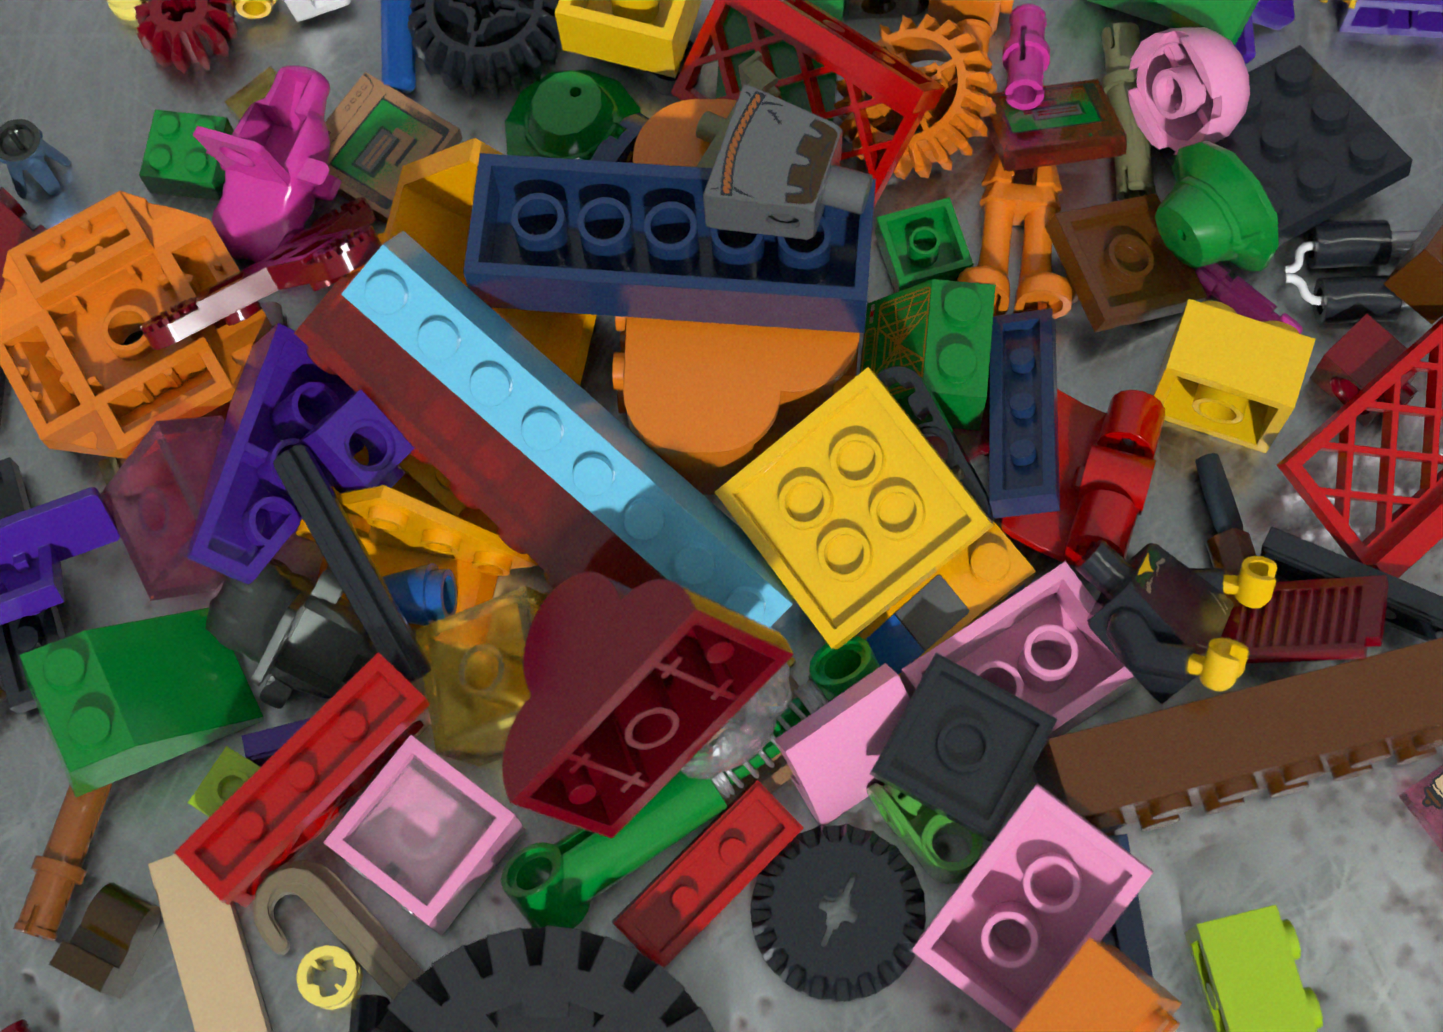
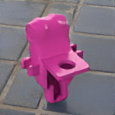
(273, 165)

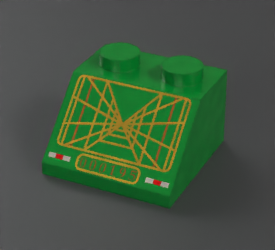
(941, 335)

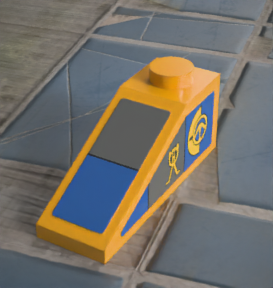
(949, 600)

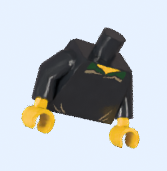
(1170, 617)

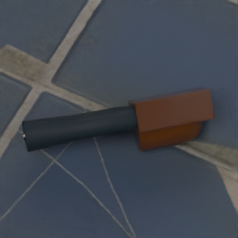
(1231, 543)

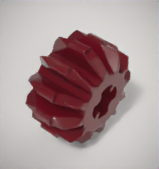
(186, 30)

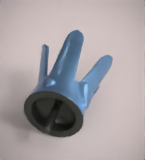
(25, 150)

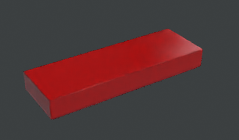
(707, 874)

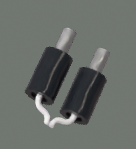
(1350, 245)

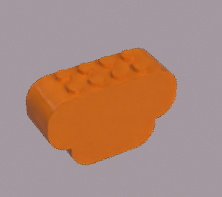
(717, 391)

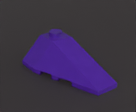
(245, 503)

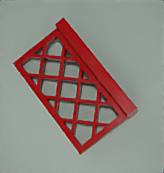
(836, 47)
(1418, 524)
(306, 783)

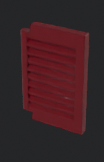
(1312, 620)

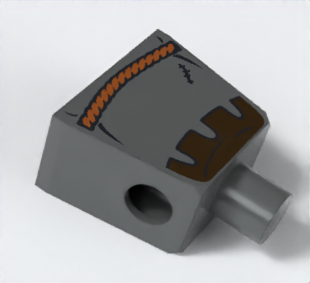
(779, 170)

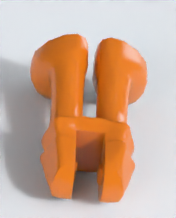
(1032, 208)

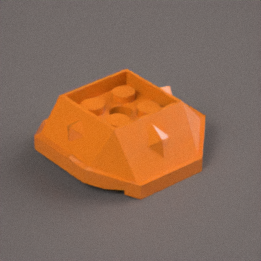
(80, 295)

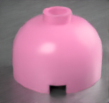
(1188, 87)

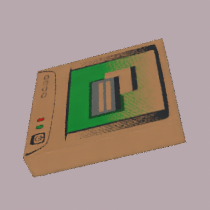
(377, 134)

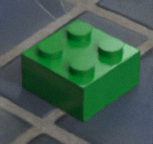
(177, 161)
(922, 244)

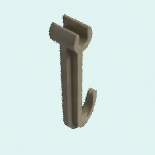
(343, 917)

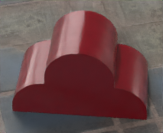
(626, 694)

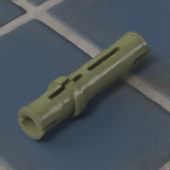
(1134, 167)

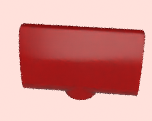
(1102, 476)

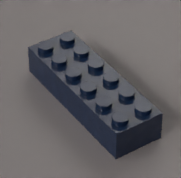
(640, 248)

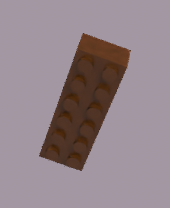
(1251, 741)

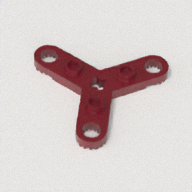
(311, 257)

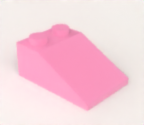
(1030, 906)

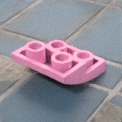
(841, 743)

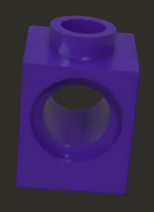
(361, 420)

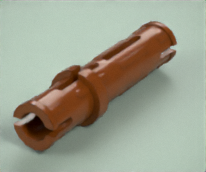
(61, 863)

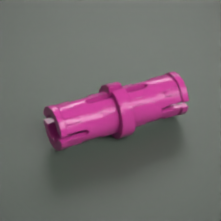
(1026, 57)

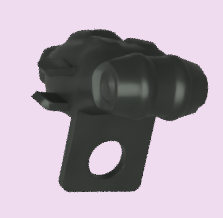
(293, 630)

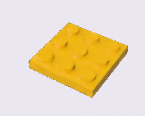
(853, 508)

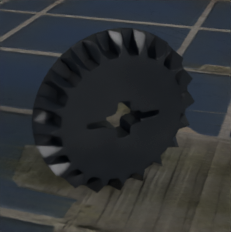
(859, 955)

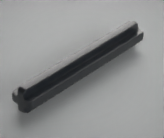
(351, 562)

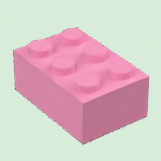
(1039, 652)

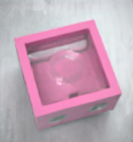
(425, 835)

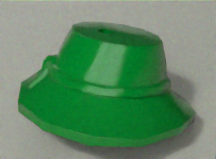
(567, 115)
(1217, 211)

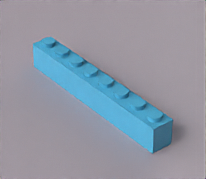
(563, 429)

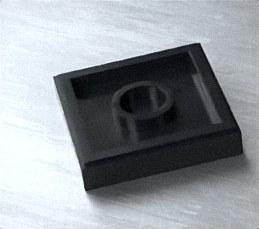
(963, 747)

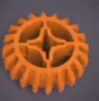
(967, 88)

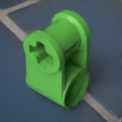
(920, 828)

